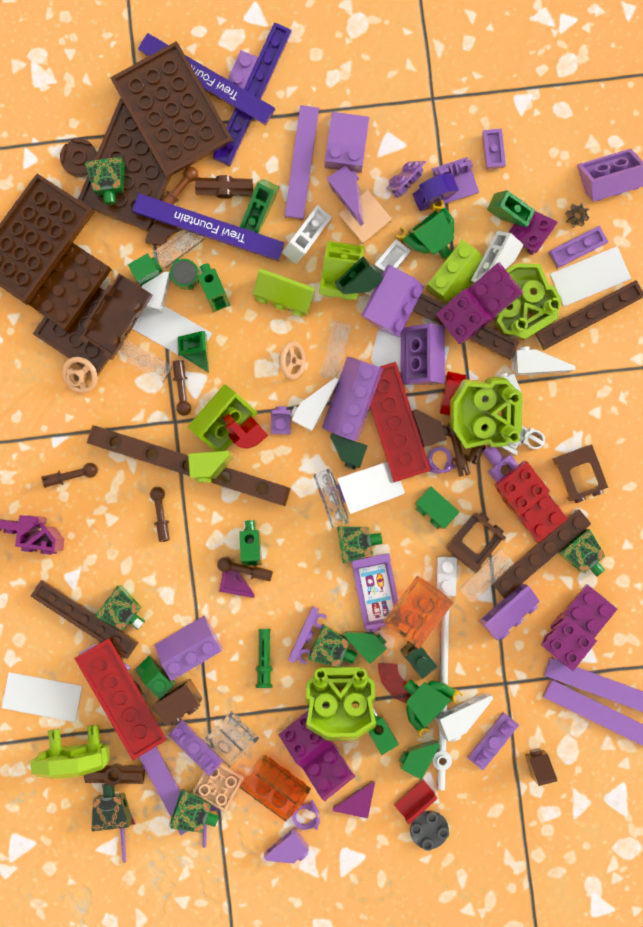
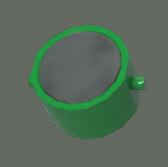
(184, 274)

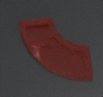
(392, 681)

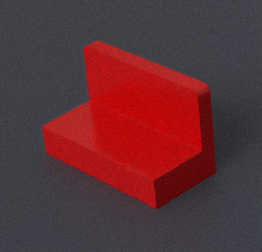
(416, 801)

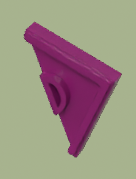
(234, 583)
(357, 803)

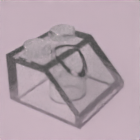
(231, 739)

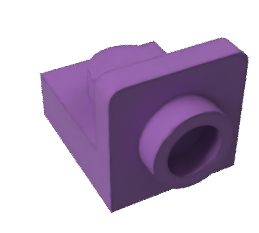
(280, 420)

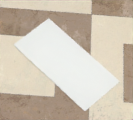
(590, 276)
(166, 327)
(388, 350)
(376, 487)
(41, 697)

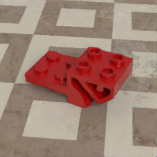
(529, 501)

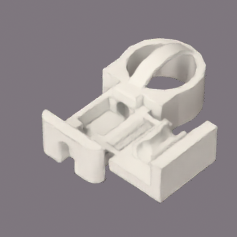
(511, 447)

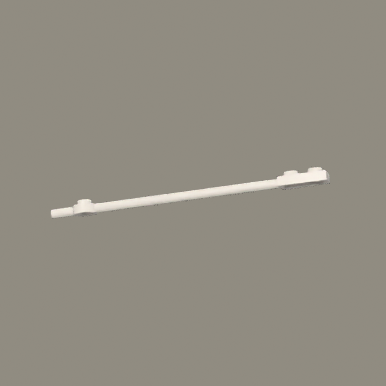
(445, 583)

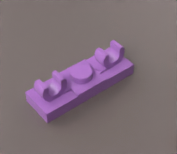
(305, 635)
(493, 741)
(195, 748)

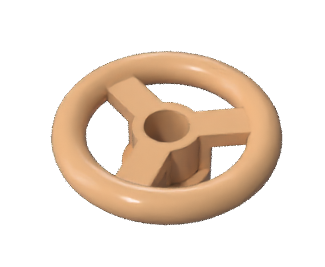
(289, 359)
(77, 377)

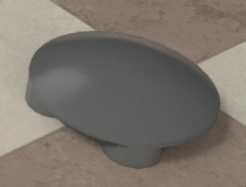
(429, 830)

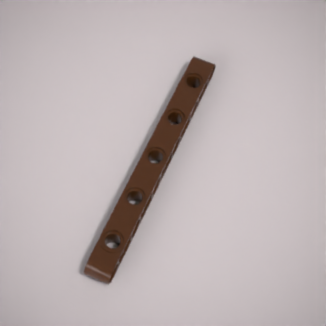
(175, 461)

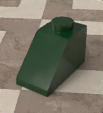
(359, 278)
(349, 451)

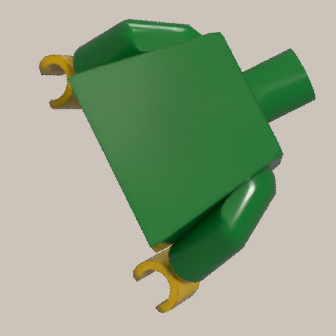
(432, 233)
(427, 702)

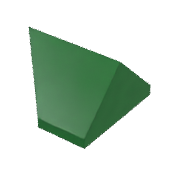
(195, 349)

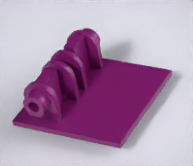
(536, 232)

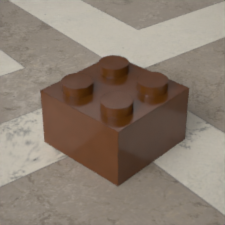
(177, 703)

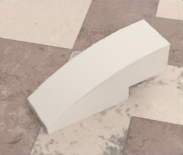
(393, 256)

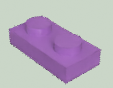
(242, 69)
(493, 148)

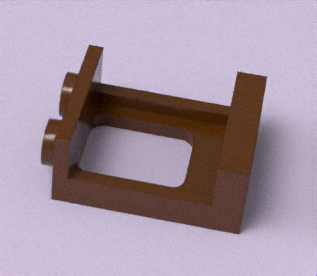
(575, 458)
(464, 553)

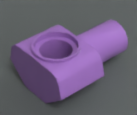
(497, 461)

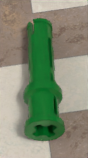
(264, 668)

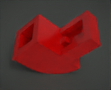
(452, 383)
(245, 435)

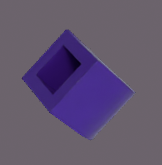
(435, 189)

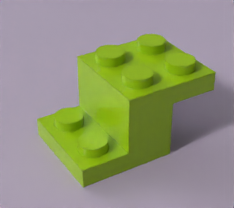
(337, 260)

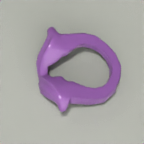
(449, 464)
(313, 823)

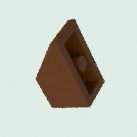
(429, 429)
(540, 767)

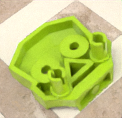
(543, 305)
(470, 412)
(340, 720)
(72, 760)

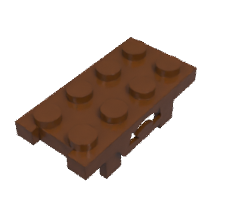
(115, 315)

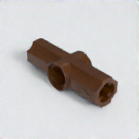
(224, 186)
(127, 775)

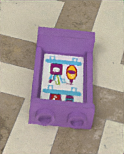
(375, 589)

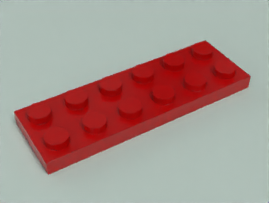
(397, 426)
(120, 699)

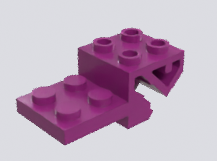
(479, 303)
(30, 537)
(576, 628)
(317, 758)

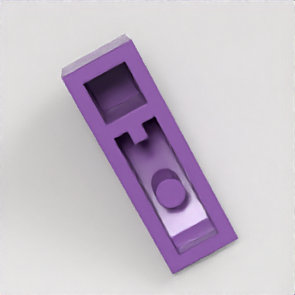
(346, 188)

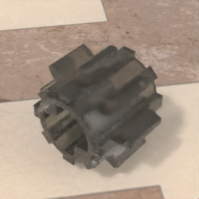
(581, 211)

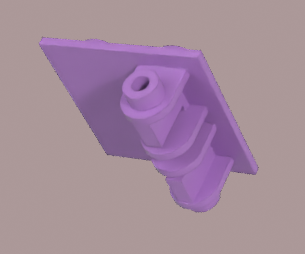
(410, 173)
(462, 175)

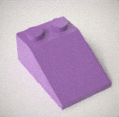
(346, 141)

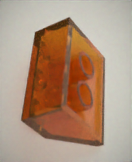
(418, 612)
(275, 787)

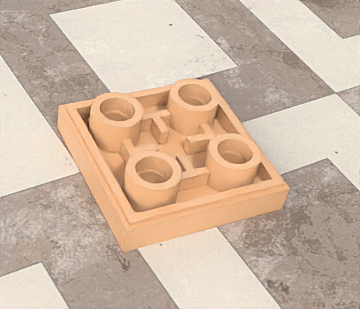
(373, 217)
(219, 787)

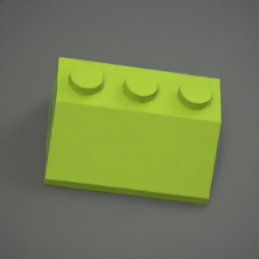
(455, 273)
(283, 293)
(210, 424)
(208, 465)

